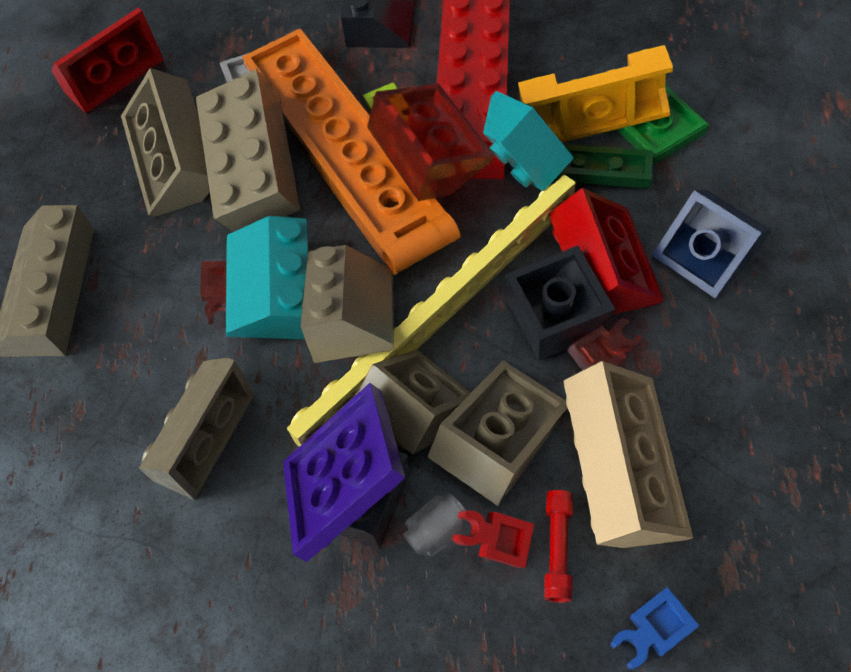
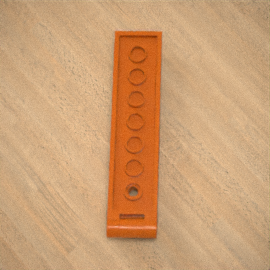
(348, 157)

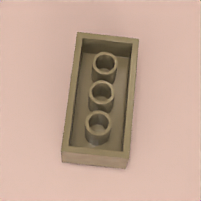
(246, 152)

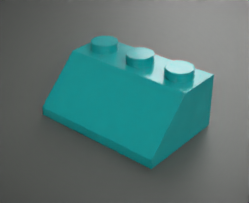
(266, 278)

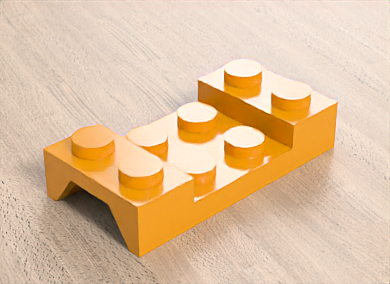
(604, 99)

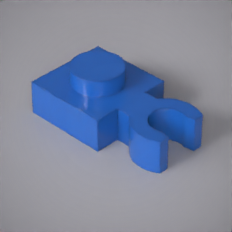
(659, 624)

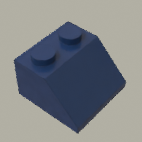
(710, 242)

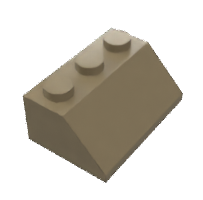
(346, 304)
(198, 427)

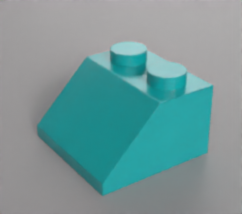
(524, 141)

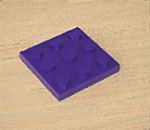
(341, 472)

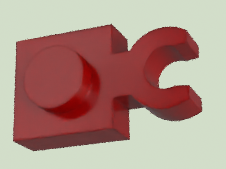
(501, 537)

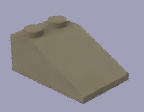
(497, 431)

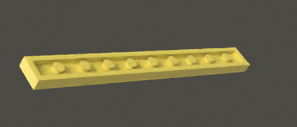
(447, 300)

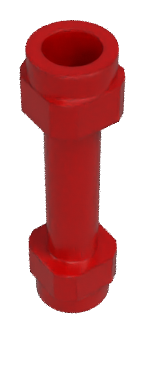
(558, 583)

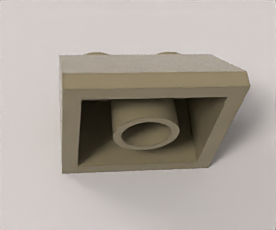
(416, 397)

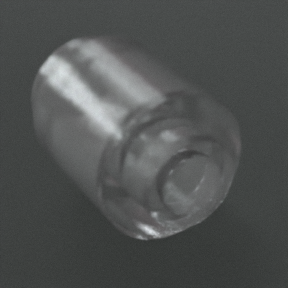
(434, 525)

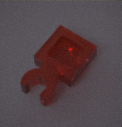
(213, 287)
(603, 346)

